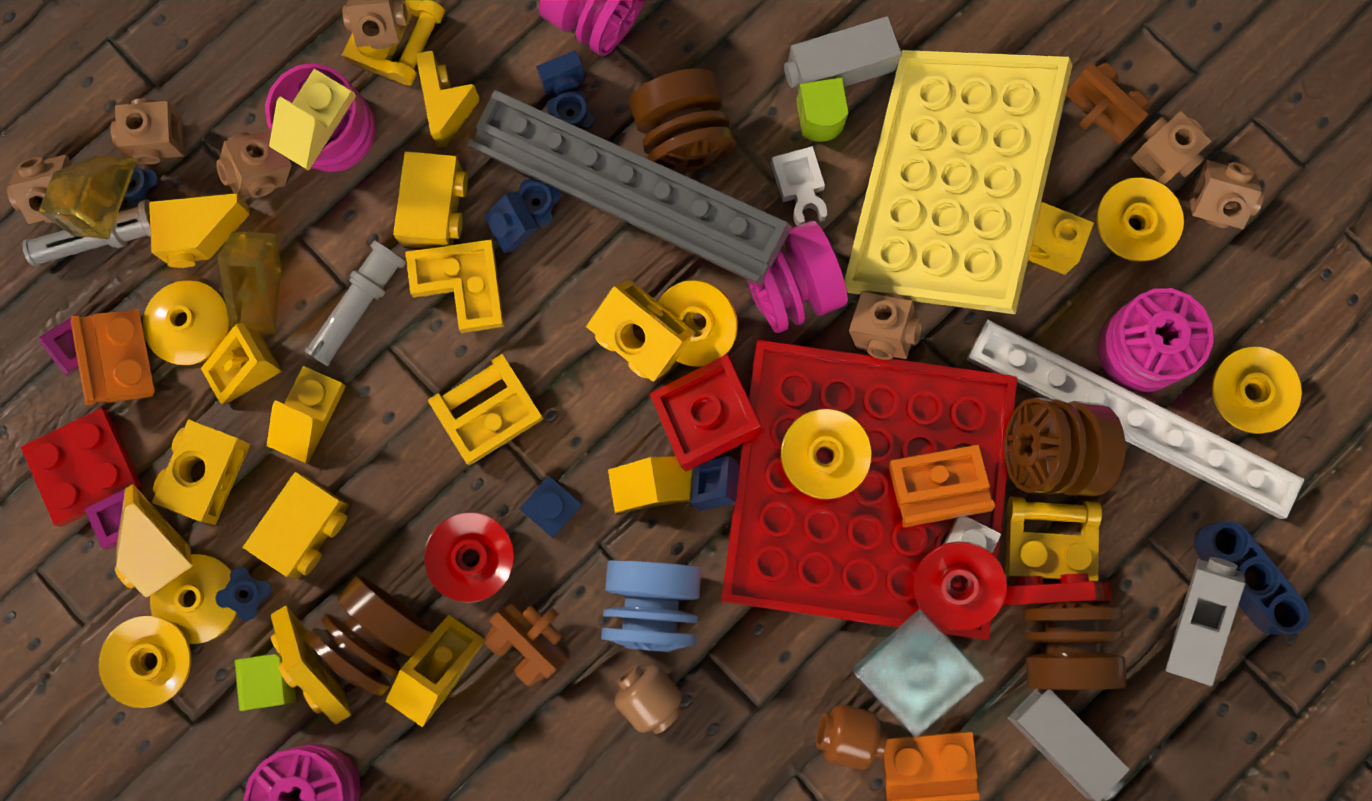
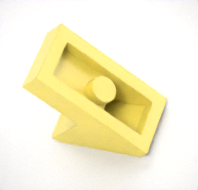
(309, 121)

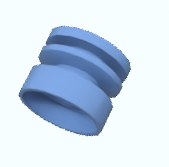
(651, 604)

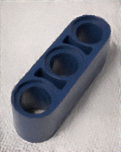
(1270, 584)

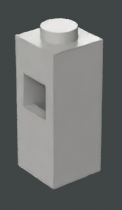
(847, 54)
(1205, 620)
(1069, 745)

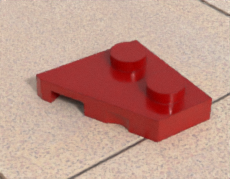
(1072, 588)

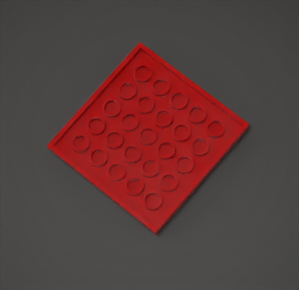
(851, 551)

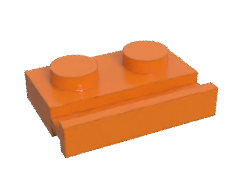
(112, 356)
(941, 485)
(931, 768)

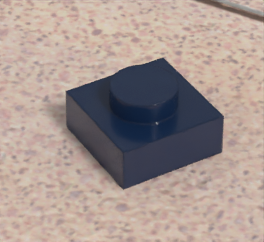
(561, 74)
(510, 222)
(714, 483)
(551, 507)

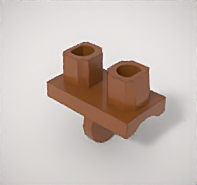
(1106, 103)
(532, 637)

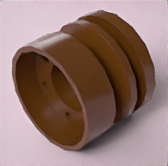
(682, 120)
(1064, 447)
(369, 635)
(1075, 647)

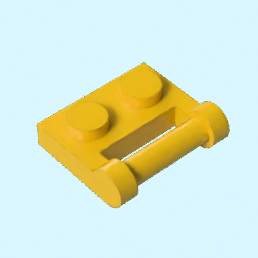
(379, 60)
(492, 421)
(1052, 553)

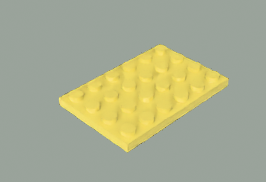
(959, 178)

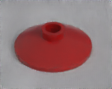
(446, 554)
(962, 606)

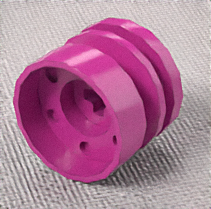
(597, 21)
(352, 135)
(801, 274)
(1138, 357)
(314, 768)

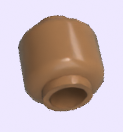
(648, 699)

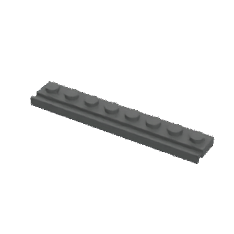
(630, 187)

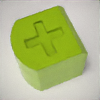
(822, 109)
(262, 683)

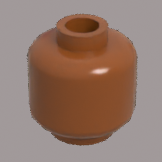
(850, 737)

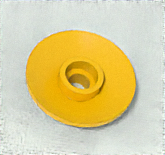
(1153, 207)
(721, 320)
(200, 335)
(1275, 386)
(836, 433)
(205, 618)
(124, 666)

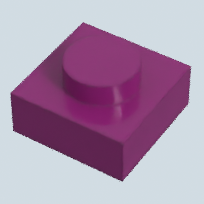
(61, 346)
(106, 518)

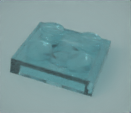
(918, 673)

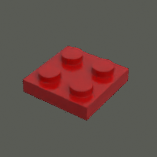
(706, 413)
(79, 466)

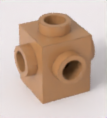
(376, 21)
(148, 130)
(1171, 148)
(252, 165)
(31, 183)
(1226, 194)
(885, 325)

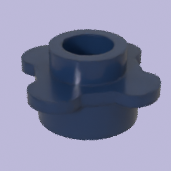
(572, 101)
(144, 182)
(548, 197)
(240, 581)

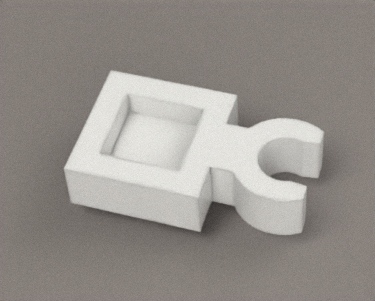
(799, 179)

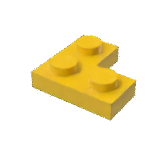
(466, 271)
(302, 667)

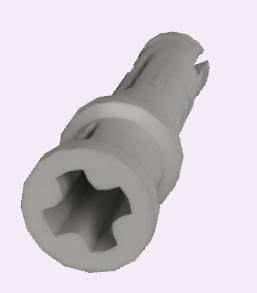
(128, 226)
(365, 286)

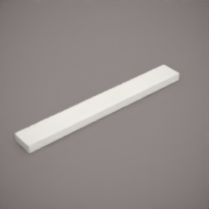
(1143, 422)

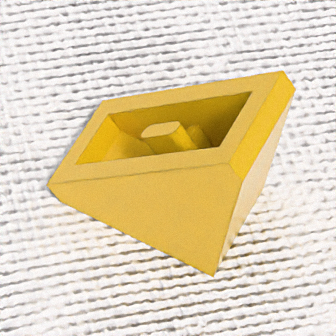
(239, 364)
(649, 484)

